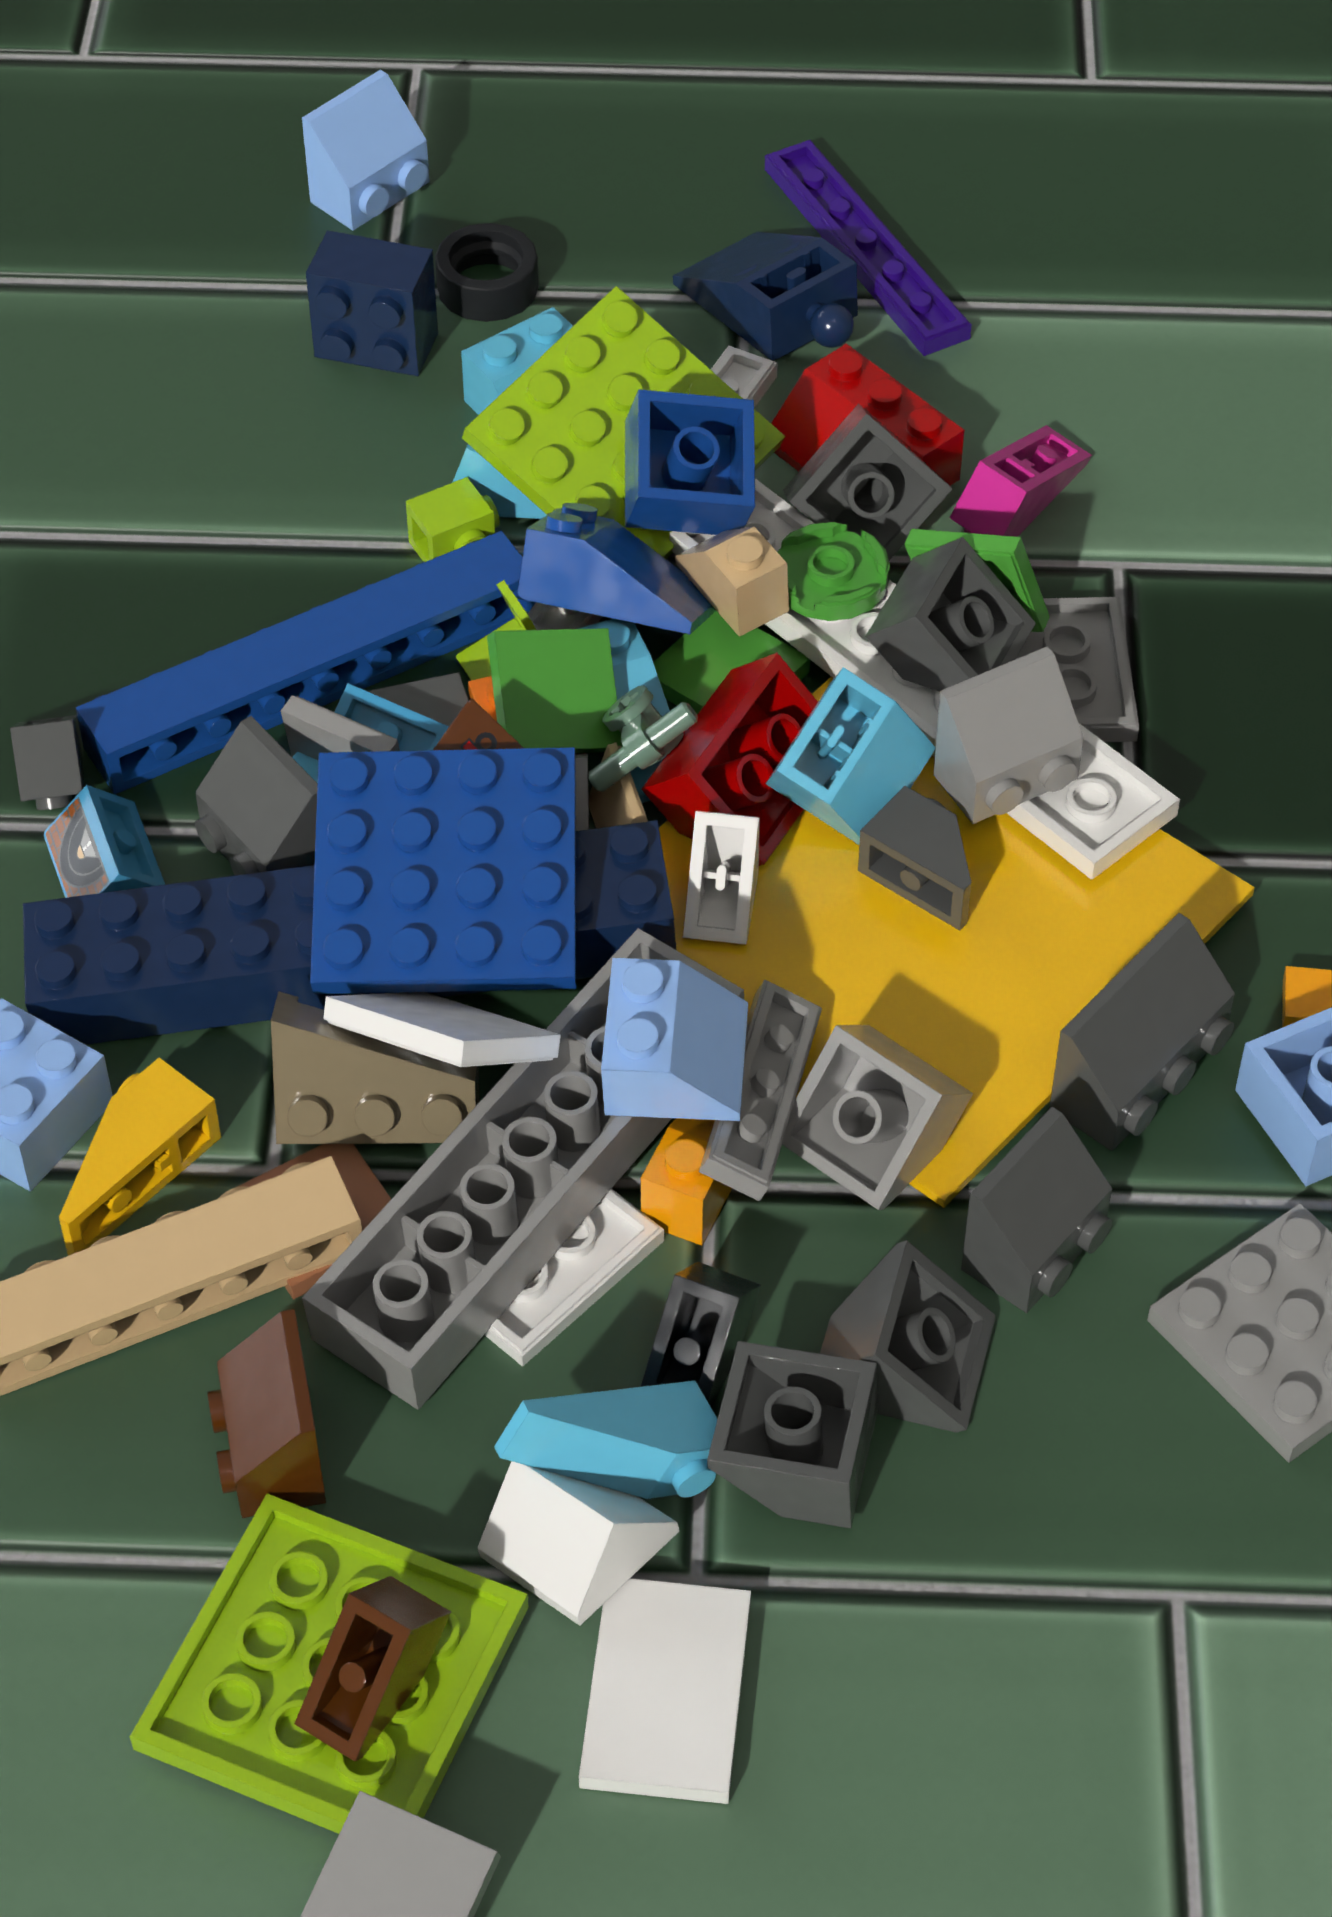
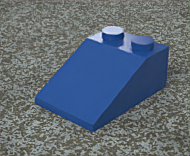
(606, 571)

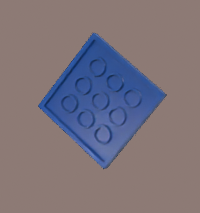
(445, 871)

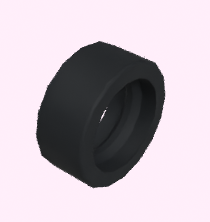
(490, 298)

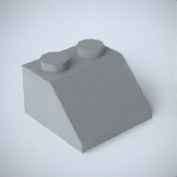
(1007, 736)
(872, 1114)

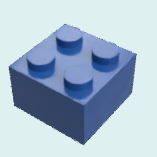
(689, 462)

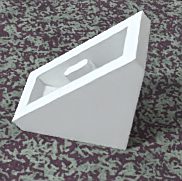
(722, 877)

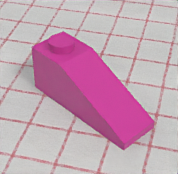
(1018, 483)

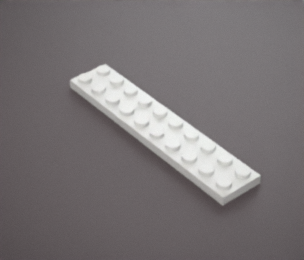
(1086, 822)

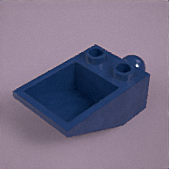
(778, 291)

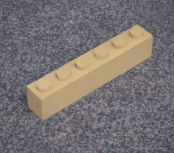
(172, 1272)

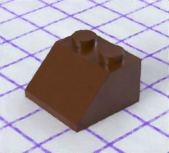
(267, 1419)

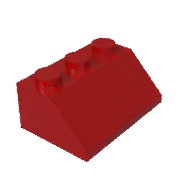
(836, 386)
(734, 751)

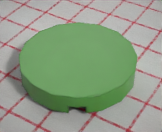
(834, 571)

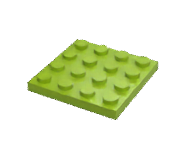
(565, 417)
(258, 1643)

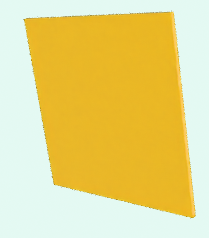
(967, 1000)

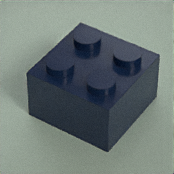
(372, 303)

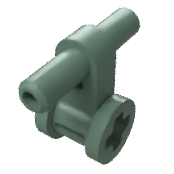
(644, 735)

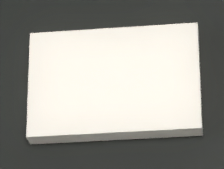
(442, 1028)
(576, 1276)
(666, 1691)

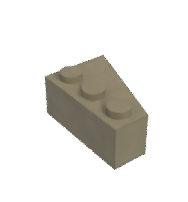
(358, 1088)

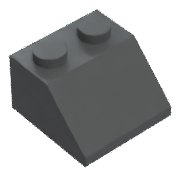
(867, 482)
(949, 619)
(257, 805)
(1036, 1214)
(796, 1431)

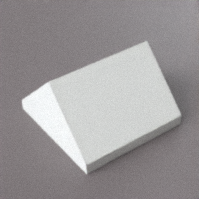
(570, 1538)

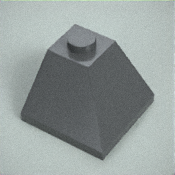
(921, 1335)

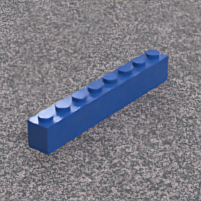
(311, 656)

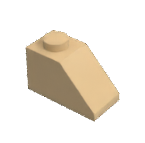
(739, 577)

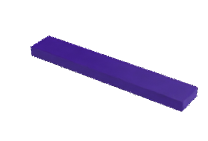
(881, 260)

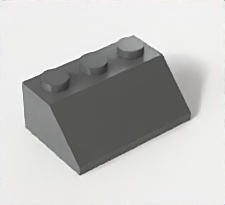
(1142, 1036)

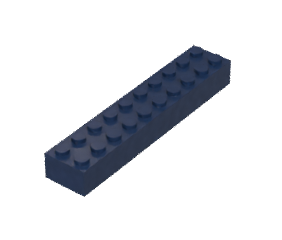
(228, 944)

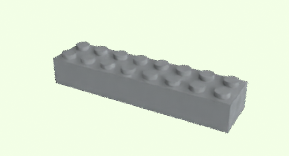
(486, 1207)

